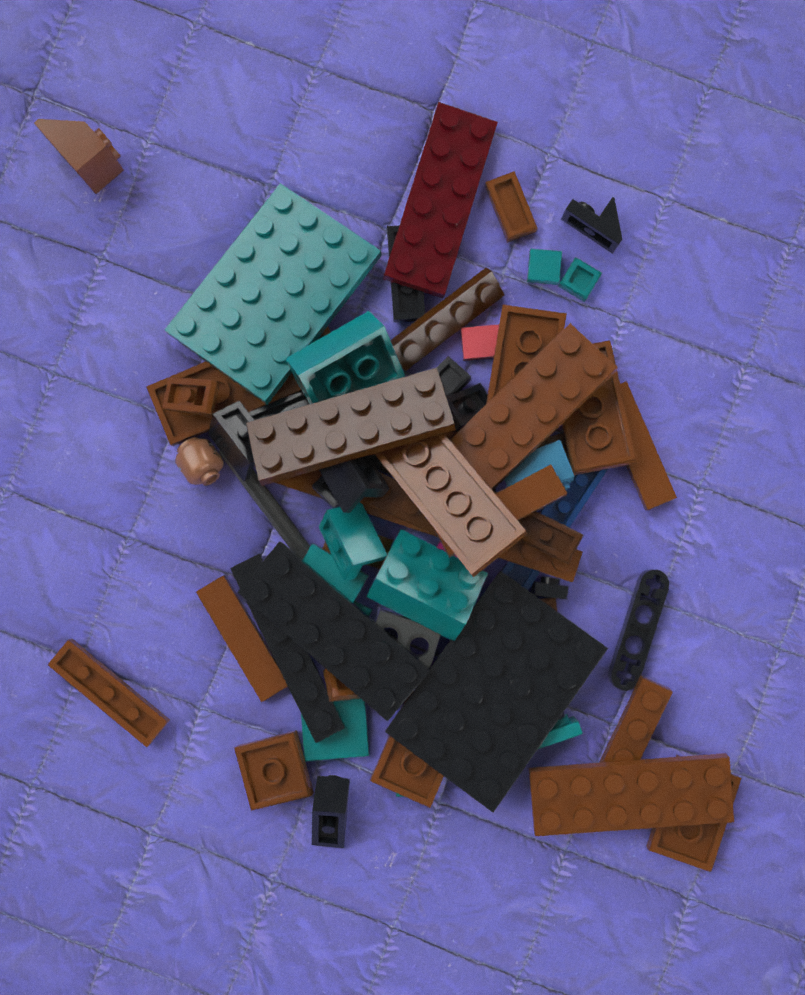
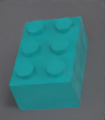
(427, 585)

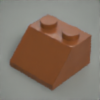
(85, 150)

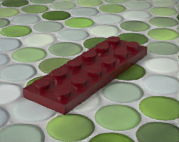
(440, 200)

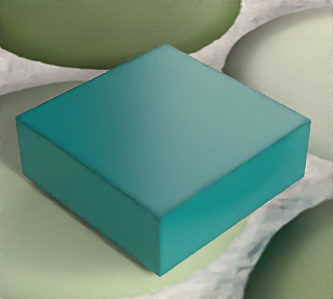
(544, 266)
(579, 279)

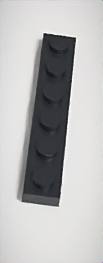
(296, 667)

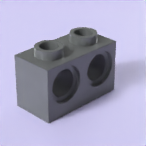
(409, 630)

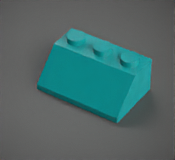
(346, 360)

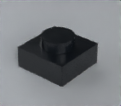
(549, 588)

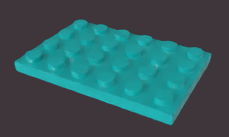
(273, 292)

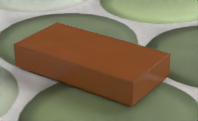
(510, 206)

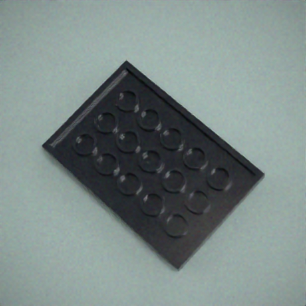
(496, 691)

